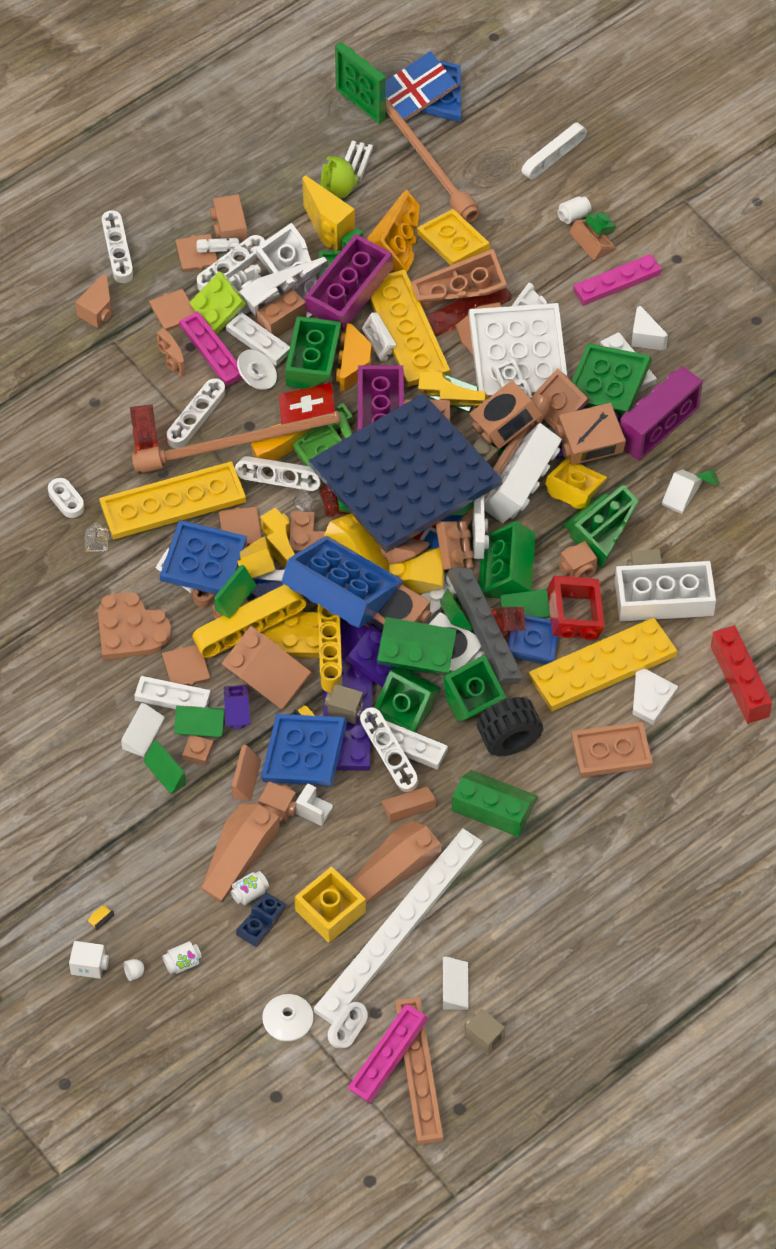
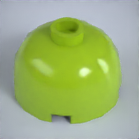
(338, 177)

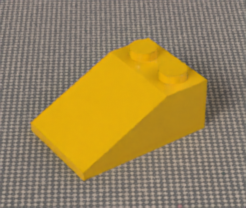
(328, 214)
(352, 535)

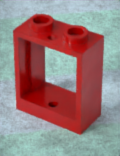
(575, 588)

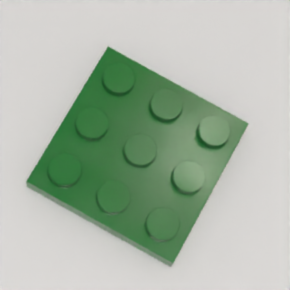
(360, 82)
(611, 376)

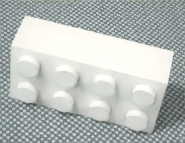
(522, 473)
(665, 591)

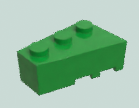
(605, 523)

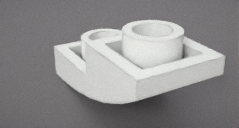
(509, 371)

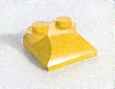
(574, 484)

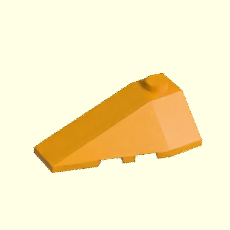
(397, 229)

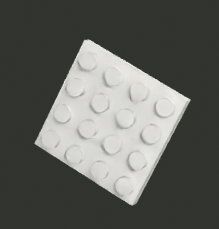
(519, 332)

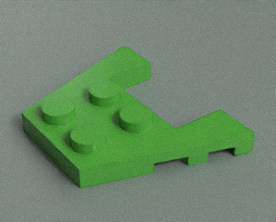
(319, 438)

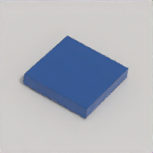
(534, 643)

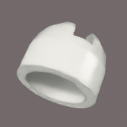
(133, 969)

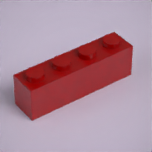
(741, 674)

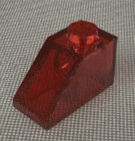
(143, 427)

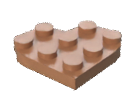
(129, 628)

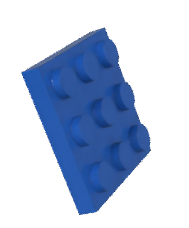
(202, 557)
(304, 749)

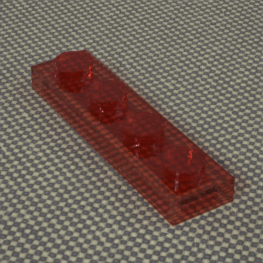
(450, 315)

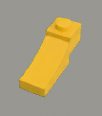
(435, 384)
(277, 530)

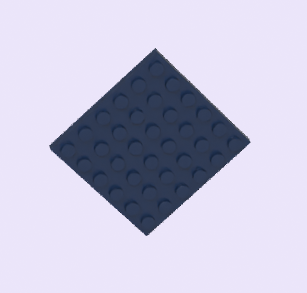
(405, 472)

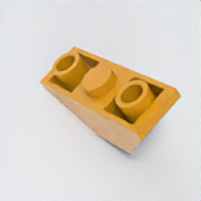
(356, 352)

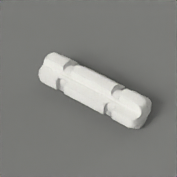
(216, 245)

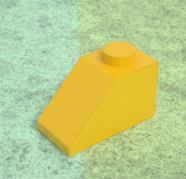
(257, 558)

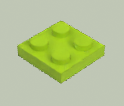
(218, 302)

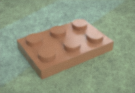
(611, 749)

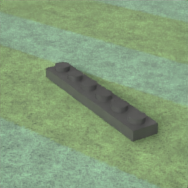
(485, 626)

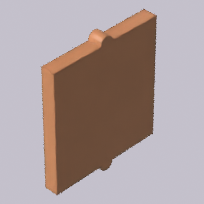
(190, 257)
(171, 308)
(242, 522)
(186, 666)

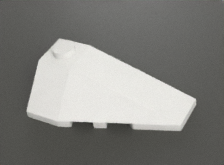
(286, 251)
(270, 287)

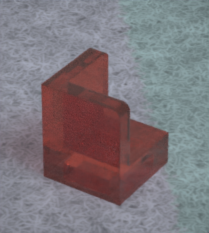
(510, 618)

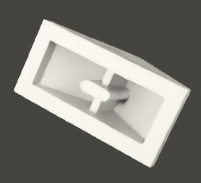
(647, 332)
(681, 490)

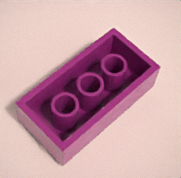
(349, 281)
(378, 392)
(661, 412)

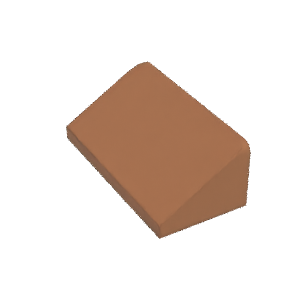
(593, 244)
(409, 549)
(245, 774)
(409, 804)

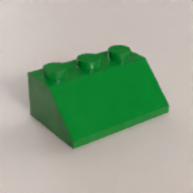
(311, 352)
(508, 561)
(416, 646)
(493, 802)

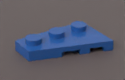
(450, 104)

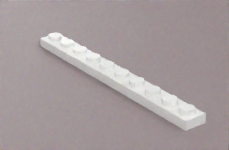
(399, 925)

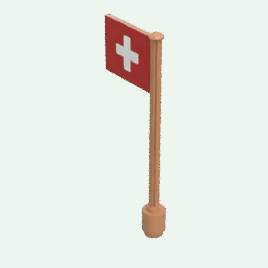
(298, 412)

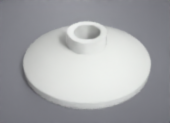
(256, 369)
(288, 1027)

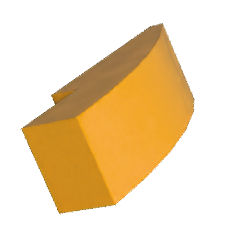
(276, 447)

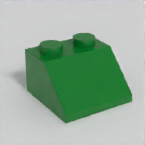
(472, 688)
(406, 699)

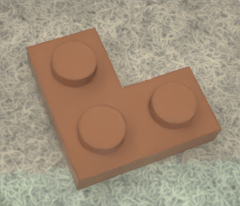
(302, 531)

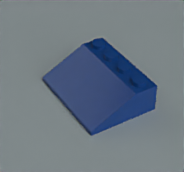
(340, 580)

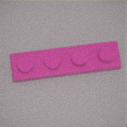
(617, 279)
(211, 348)
(388, 1053)

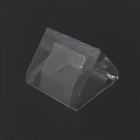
(96, 538)

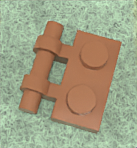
(454, 545)

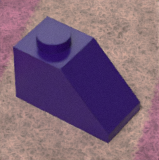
(236, 706)

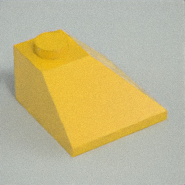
(421, 572)

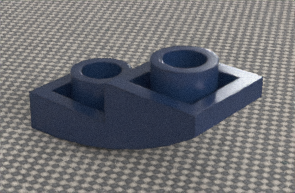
(261, 920)

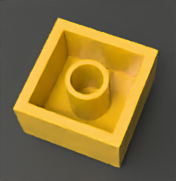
(330, 904)

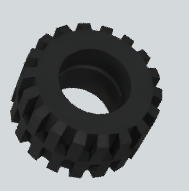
(509, 726)

